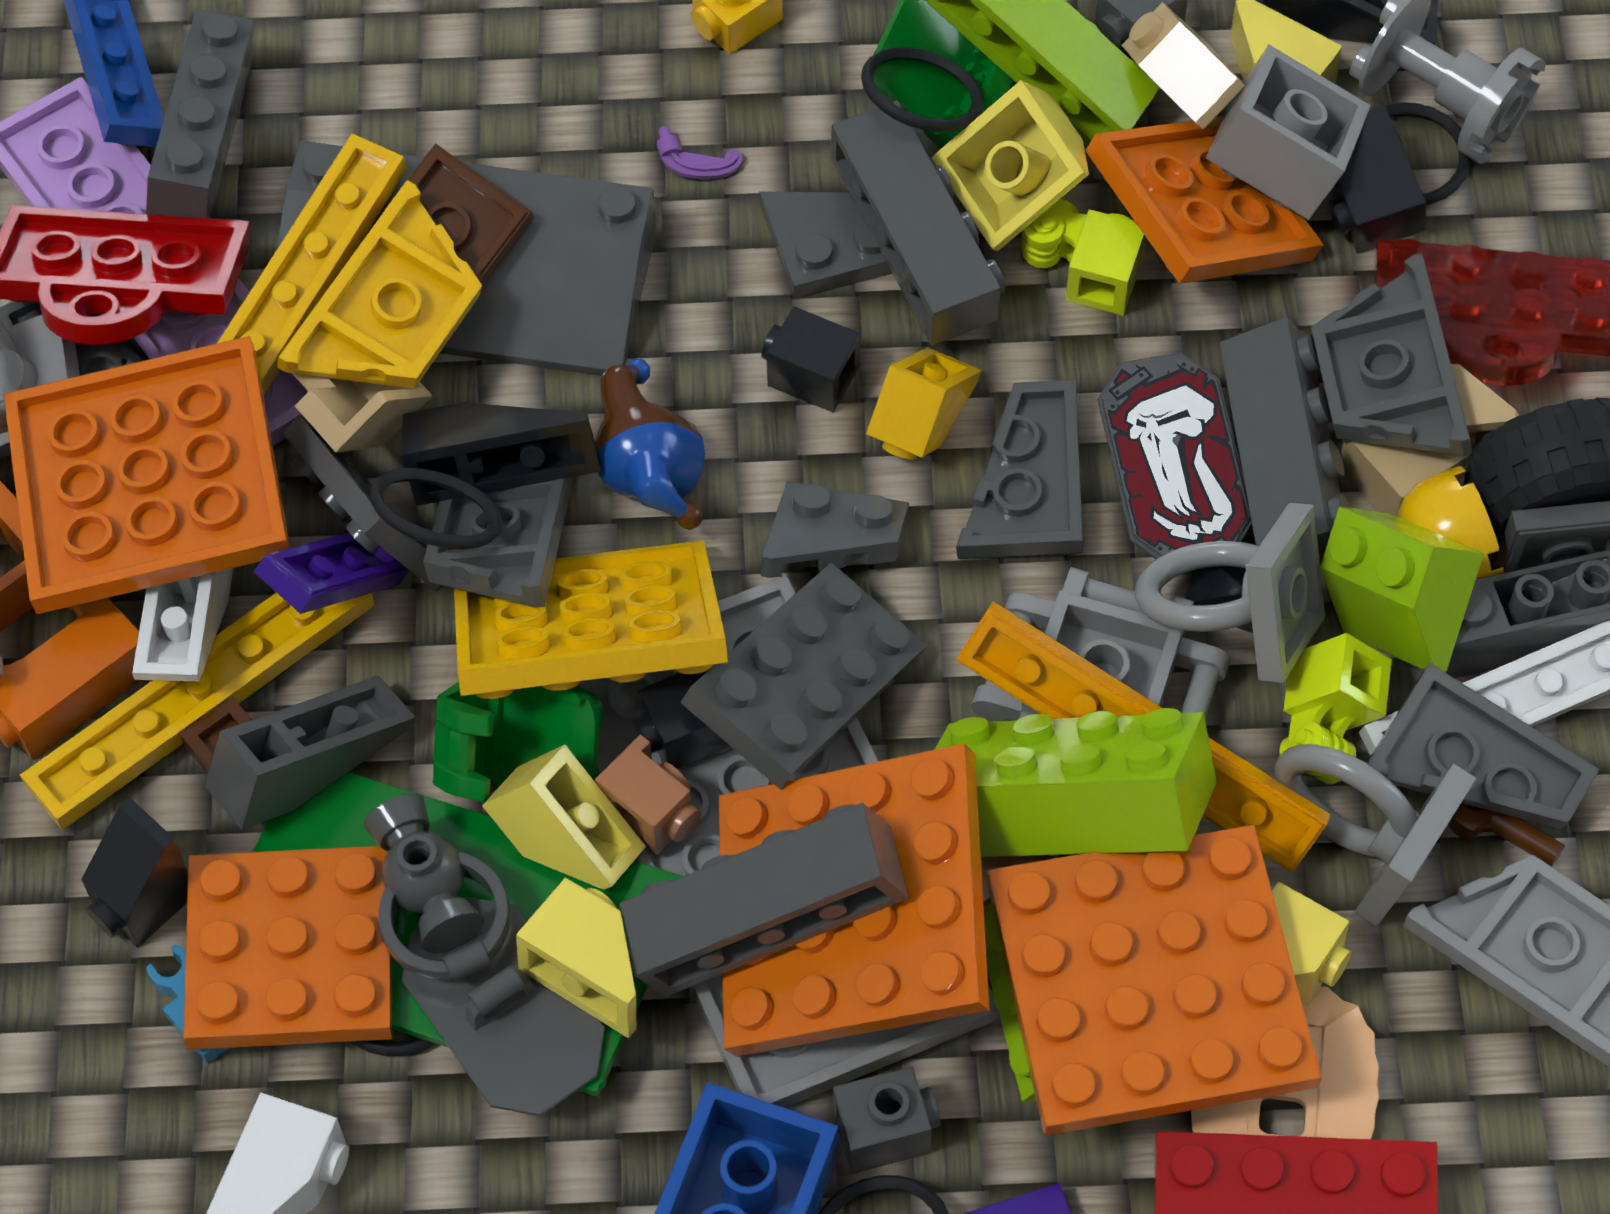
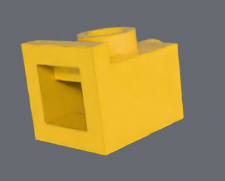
(735, 21)

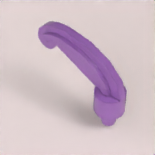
(694, 165)

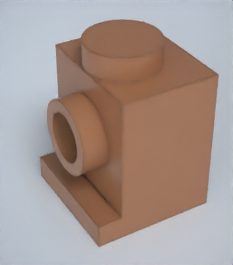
(650, 796)

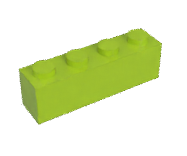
(1060, 54)

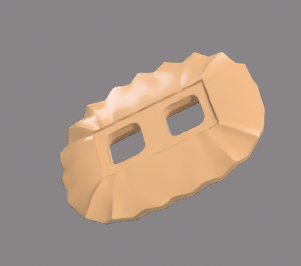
(1348, 1088)

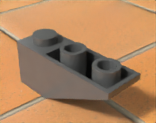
(1529, 611)

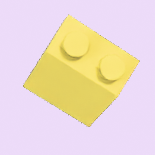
(1014, 162)

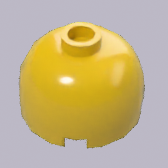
(1452, 512)

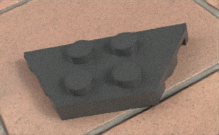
(1391, 368)
(522, 556)

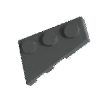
(1032, 478)

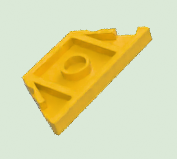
(388, 304)

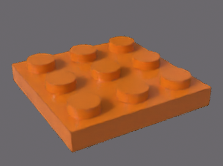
(1194, 210)
(286, 949)

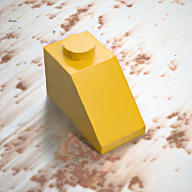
(921, 402)

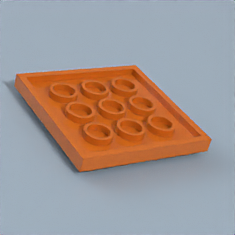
(144, 475)
(894, 965)
(1151, 981)

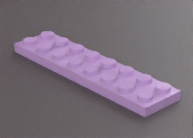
(60, 161)

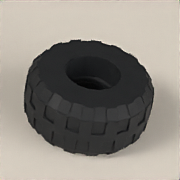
(1544, 460)

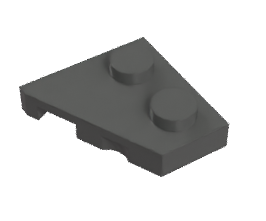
(833, 528)

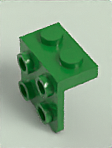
(924, 87)

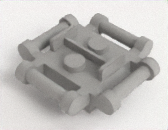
(1116, 636)

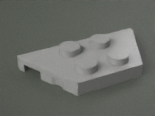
(1534, 943)

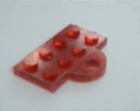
(1509, 305)

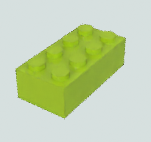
(1088, 781)

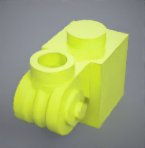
(1101, 251)
(1333, 691)

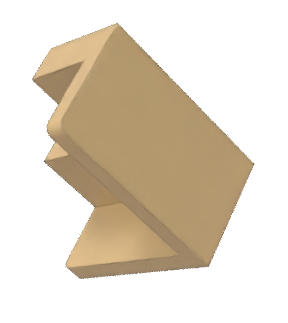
(357, 413)

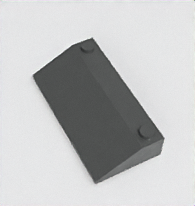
(565, 286)

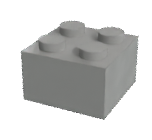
(1288, 132)

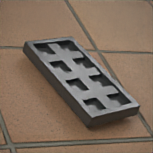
(804, 675)

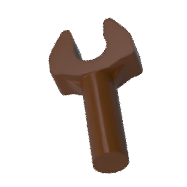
(1470, 823)

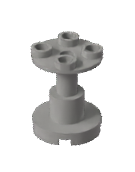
(1483, 95)

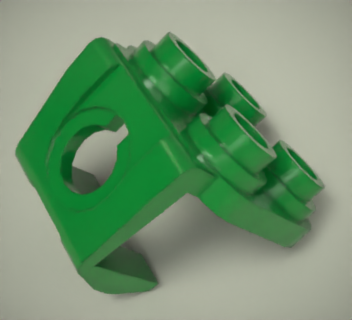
(502, 733)

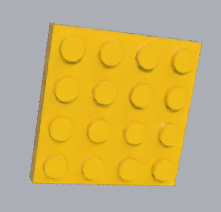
(600, 620)

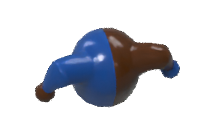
(647, 447)

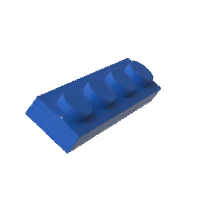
(116, 71)

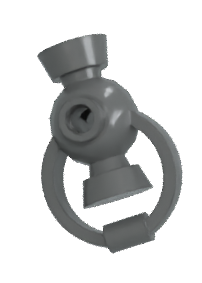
(425, 877)

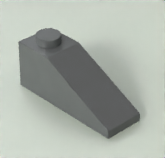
(302, 749)

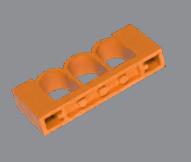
(69, 673)

